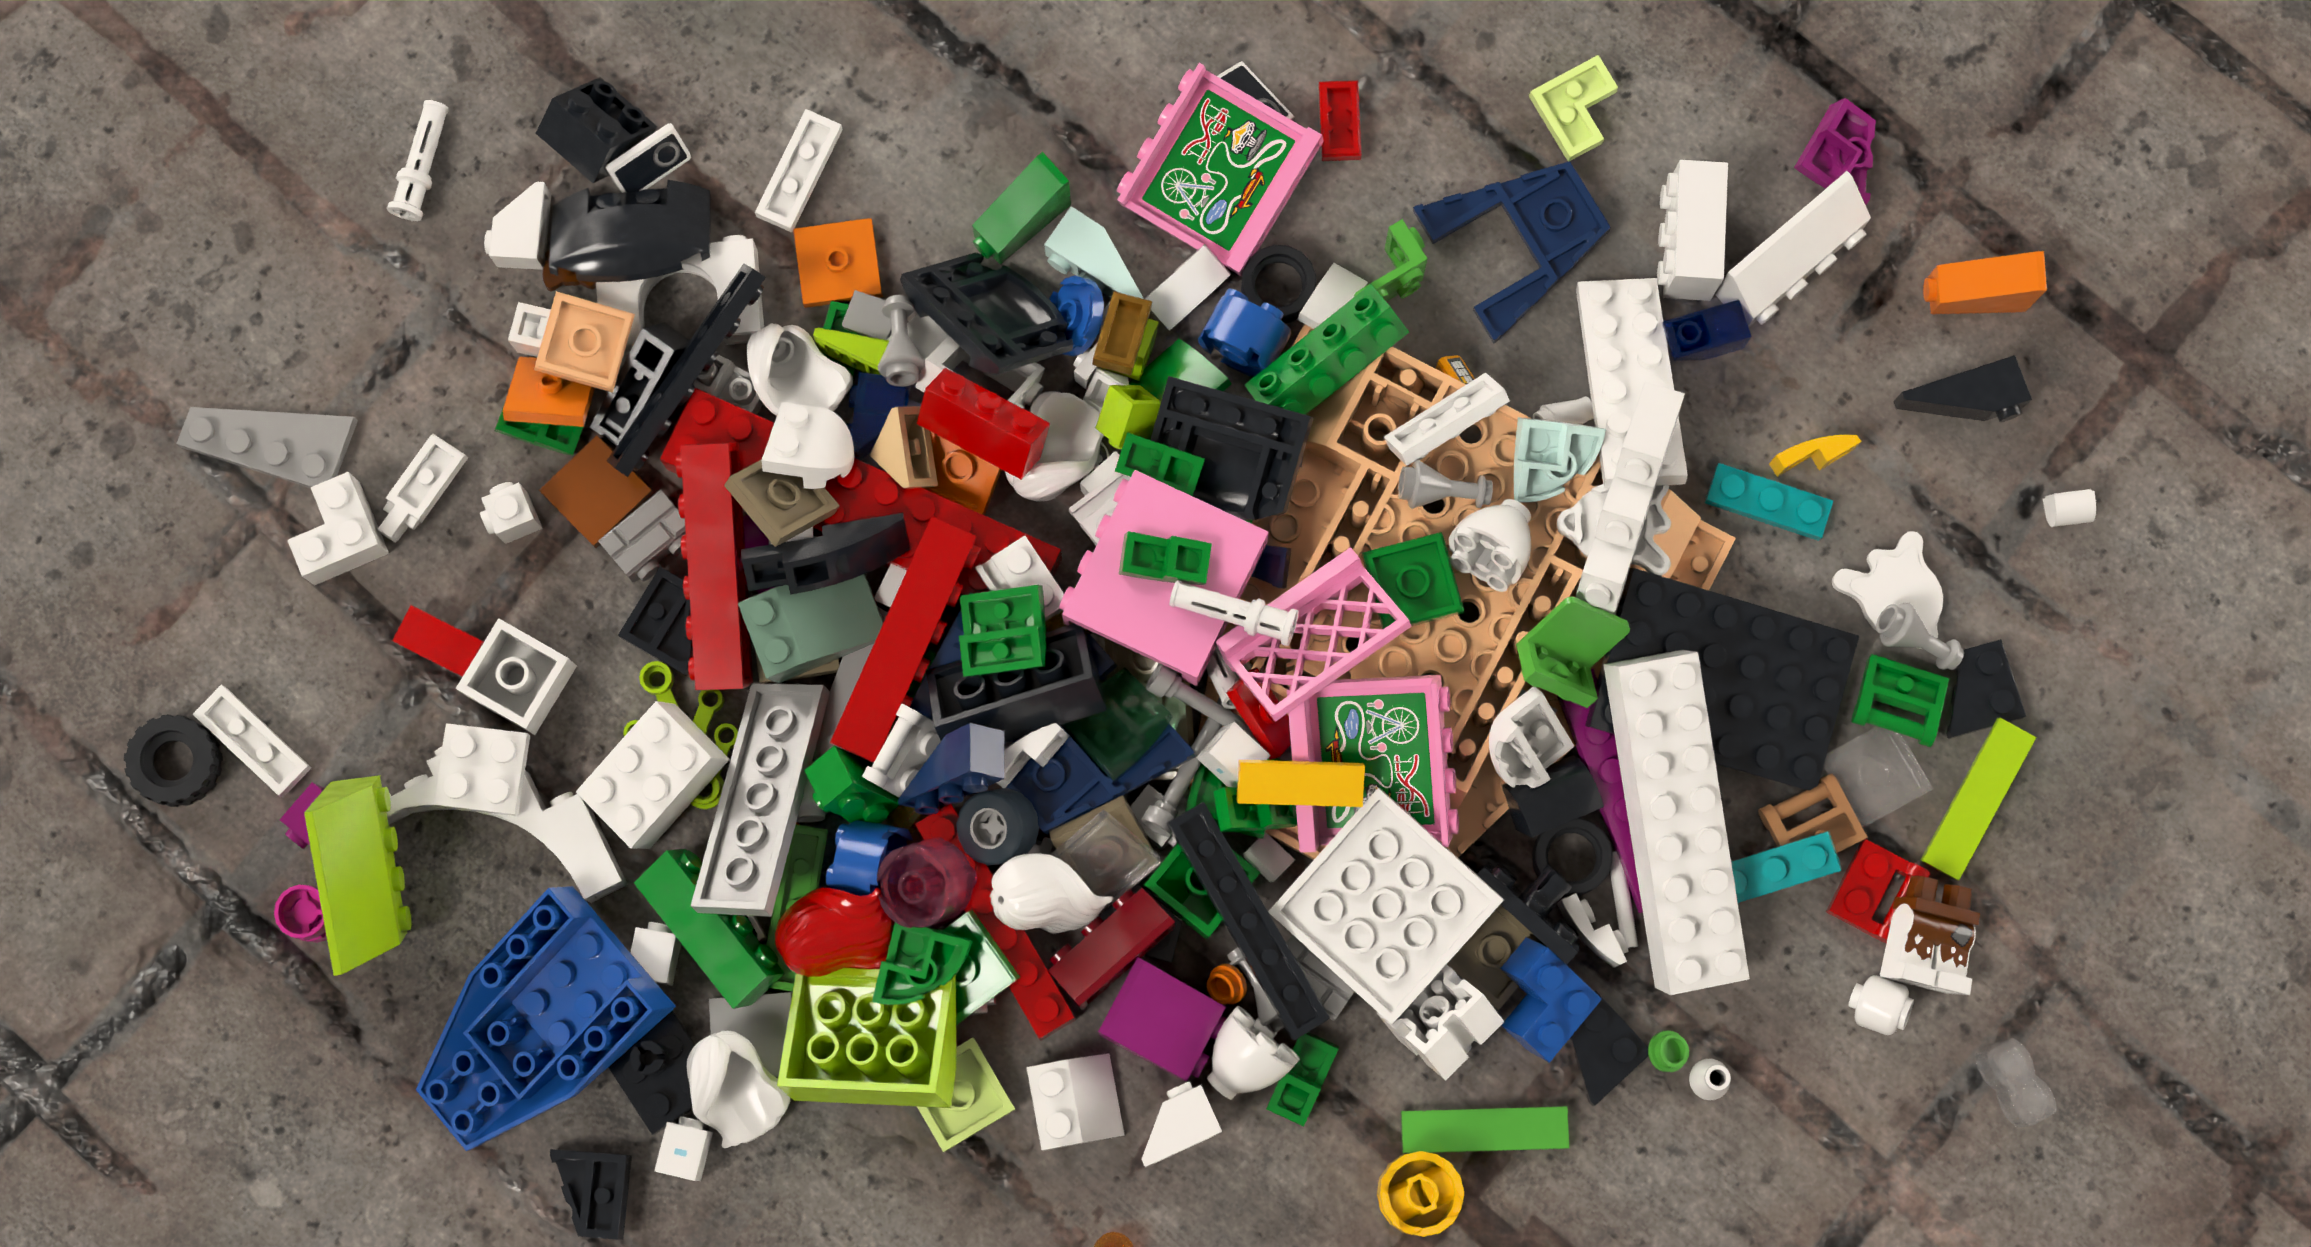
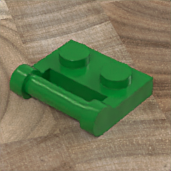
(1905, 689)

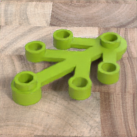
(701, 719)

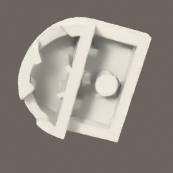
(809, 445)
(1527, 740)

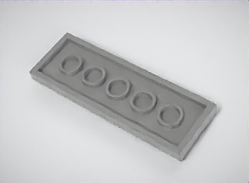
(760, 800)

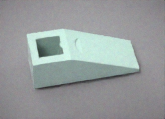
(1088, 252)

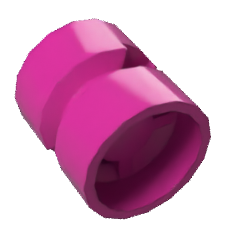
(300, 914)

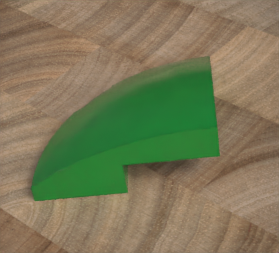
(918, 963)

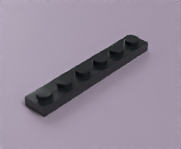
(678, 383)
(1248, 921)

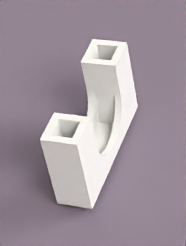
(719, 270)

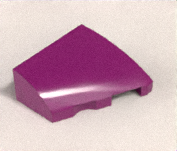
(1840, 146)

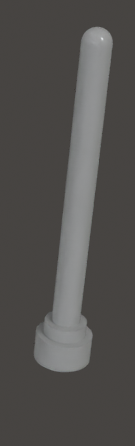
(1167, 683)
(1165, 810)

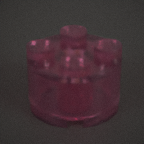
(925, 883)

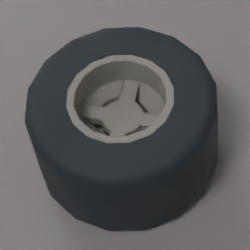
(984, 834)

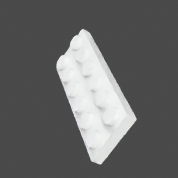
(1622, 352)

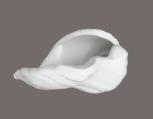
(792, 369)
(1069, 448)
(1043, 894)
(733, 1088)

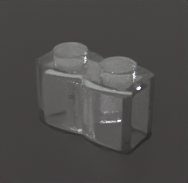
(2020, 1093)

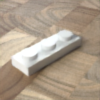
(798, 170)
(1446, 419)
(252, 741)

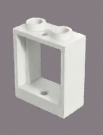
(949, 354)

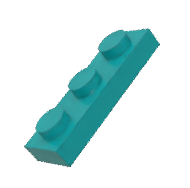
(1768, 501)
(1785, 866)

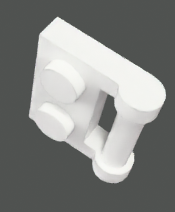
(903, 752)

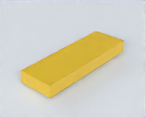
(1300, 783)

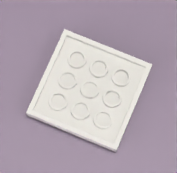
(1386, 905)

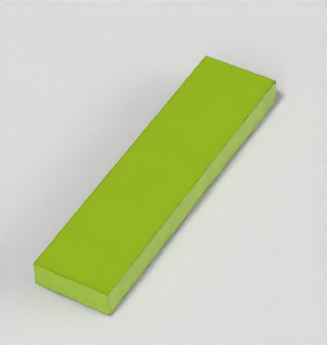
(1978, 799)

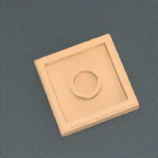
(584, 342)

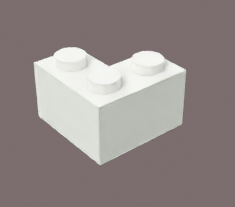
(345, 539)

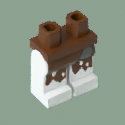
(1931, 939)

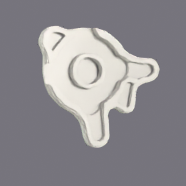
(1583, 518)
(1895, 579)

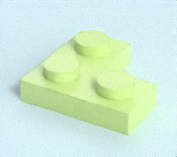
(1565, 104)

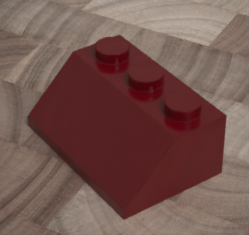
(1110, 946)

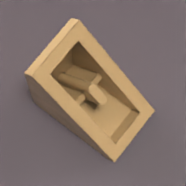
(906, 449)

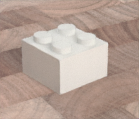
(516, 676)

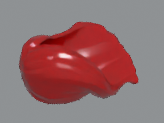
(834, 932)

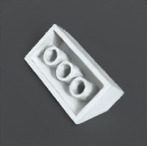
(1797, 250)

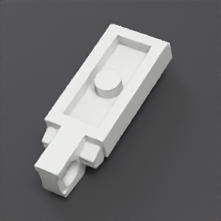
(420, 486)

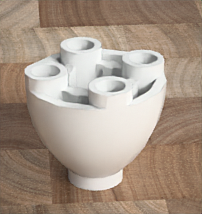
(1493, 544)
(1248, 1056)

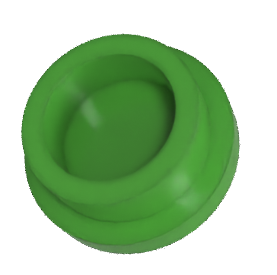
(1668, 1051)

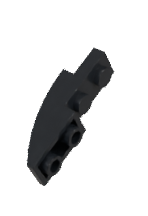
(826, 560)

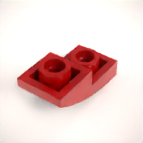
(437, 640)

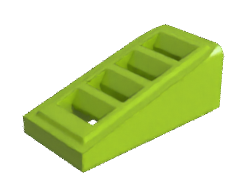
(851, 349)

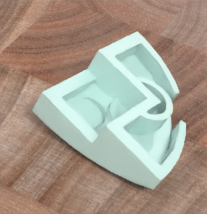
(1551, 455)

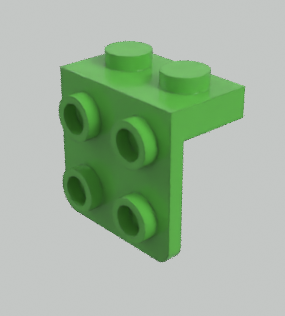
(1405, 251)
(1566, 646)

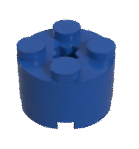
(1245, 333)
(860, 854)

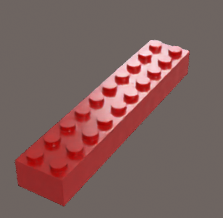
(860, 494)

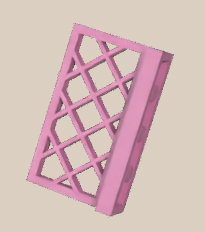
(1310, 597)

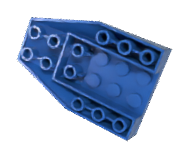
(538, 1020)

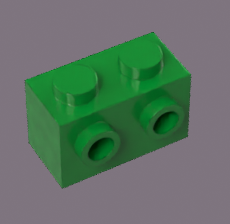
(843, 790)

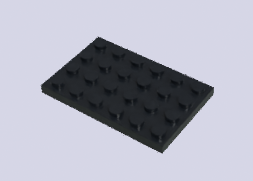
(1765, 674)

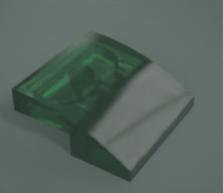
(1125, 729)

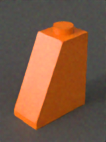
(1987, 285)

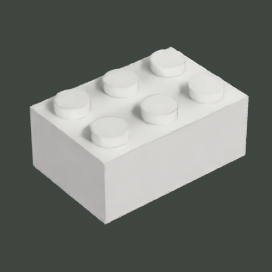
(1693, 230)
(652, 775)

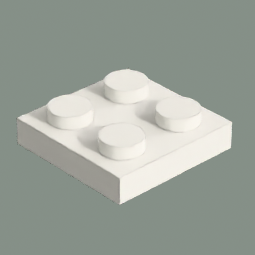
(481, 769)

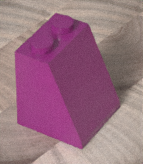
(1163, 1021)

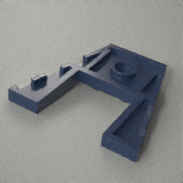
(1552, 218)
(1075, 785)

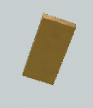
(1122, 333)

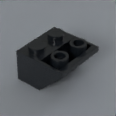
(593, 127)

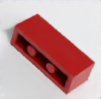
(983, 423)

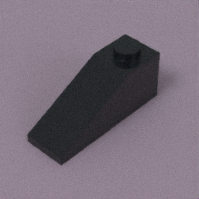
(638, 378)
(1974, 394)

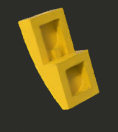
(1821, 450)

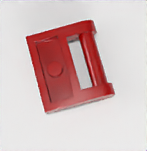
(1865, 886)

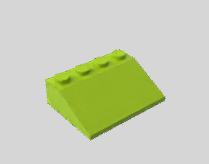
(357, 871)
(865, 1051)

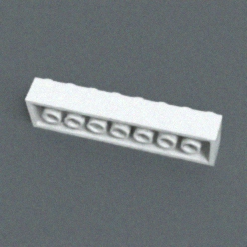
(1676, 821)

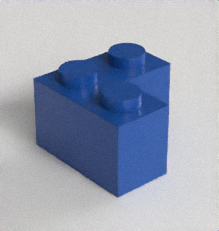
(1554, 1000)

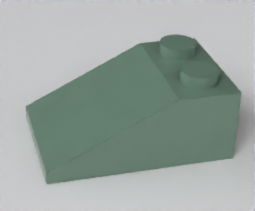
(810, 626)

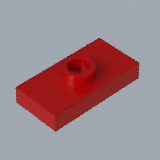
(1340, 120)
(1271, 735)

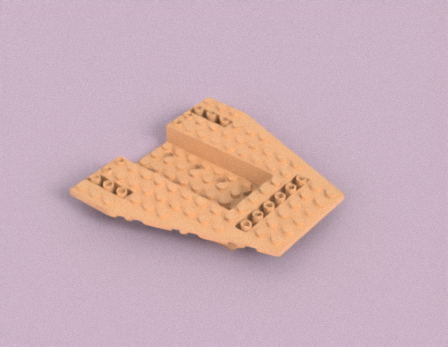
(1351, 500)

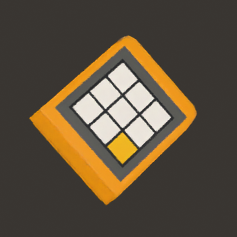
(1456, 368)

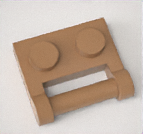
(1839, 821)

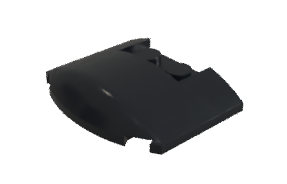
(630, 232)
(988, 312)
(1246, 445)

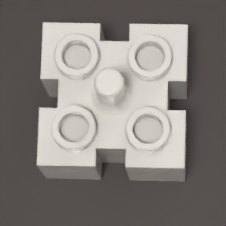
(1446, 1022)

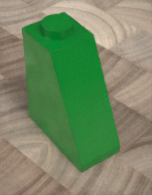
(1022, 210)

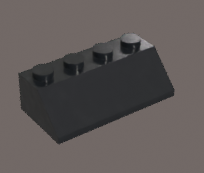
(1024, 698)

